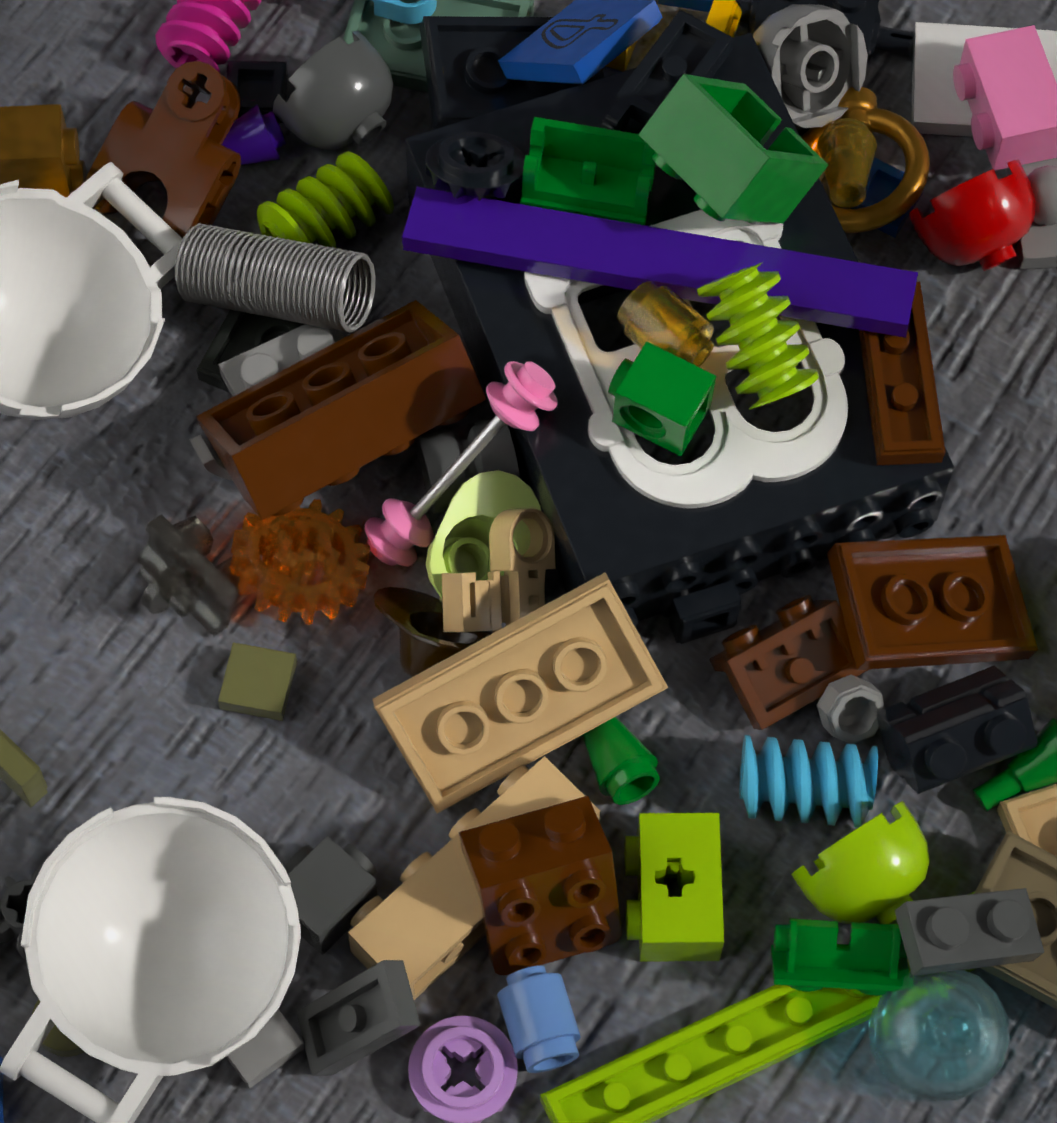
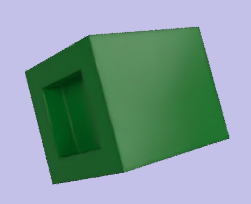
(661, 397)

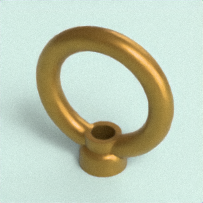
(863, 107)

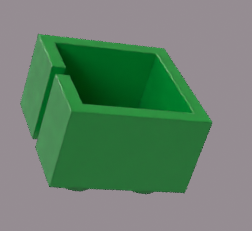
(715, 140)

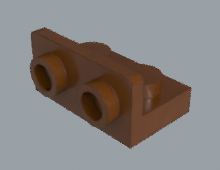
(788, 660)

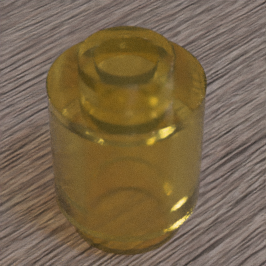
(667, 322)

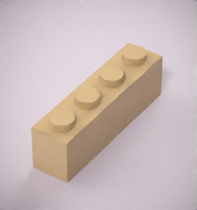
(437, 907)

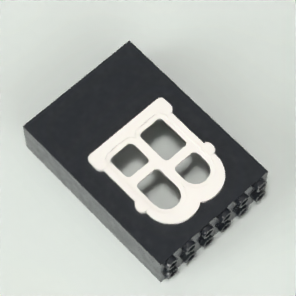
(756, 495)

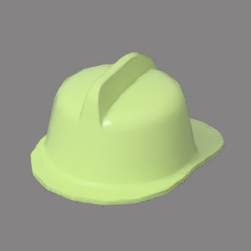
(464, 532)

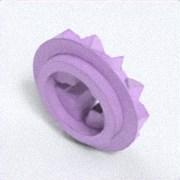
(462, 1039)

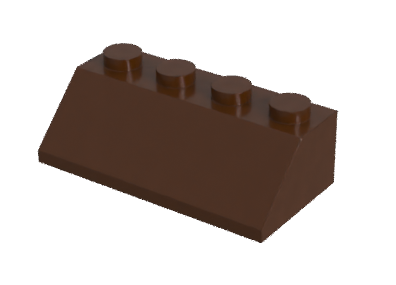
(342, 409)

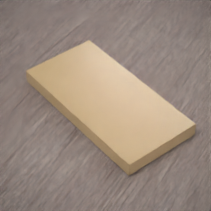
(520, 693)

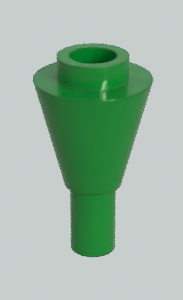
(1024, 772)

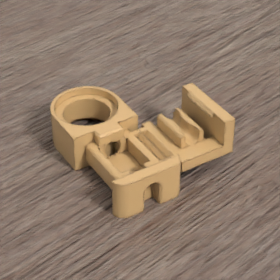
(486, 604)

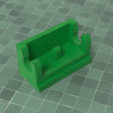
(588, 171)

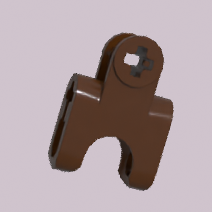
(178, 146)

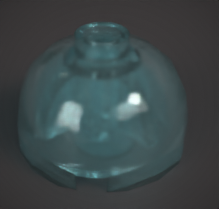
(940, 1035)

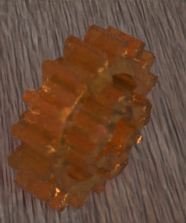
(300, 562)

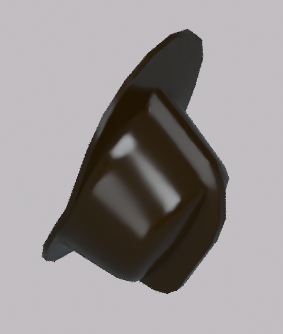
(421, 628)

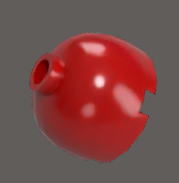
(979, 219)

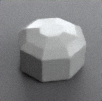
(850, 709)

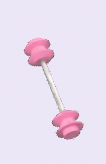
(514, 405)

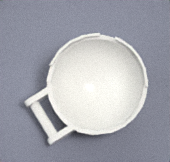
(76, 295)
(153, 948)

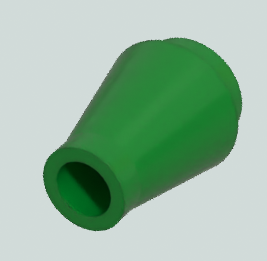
(621, 762)

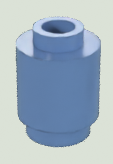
(539, 1019)

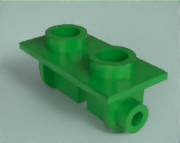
(809, 957)

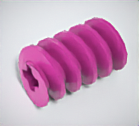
(203, 30)

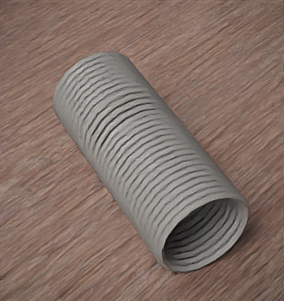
(280, 281)

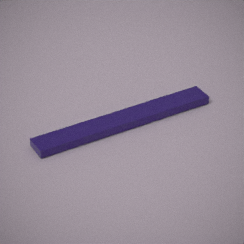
(630, 254)

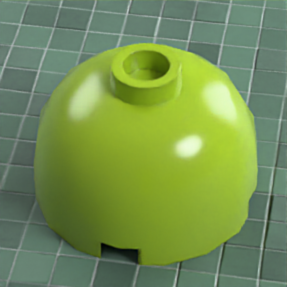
(869, 870)

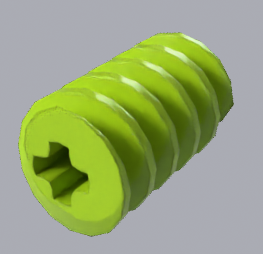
(327, 203)
(759, 334)

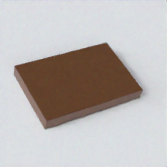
(931, 602)

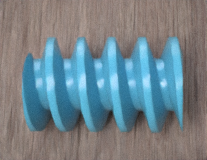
(808, 781)

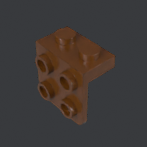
(544, 885)

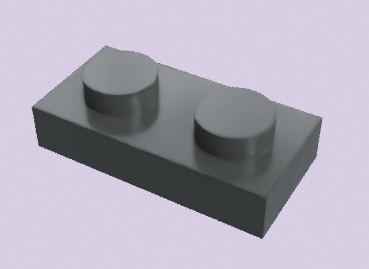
(969, 931)
(358, 1018)

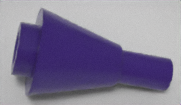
(255, 137)

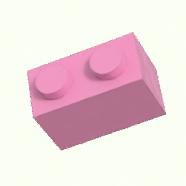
(1009, 96)

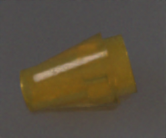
(850, 153)

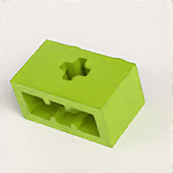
(685, 849)

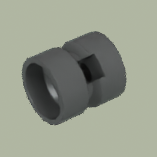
(442, 447)

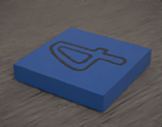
(580, 40)

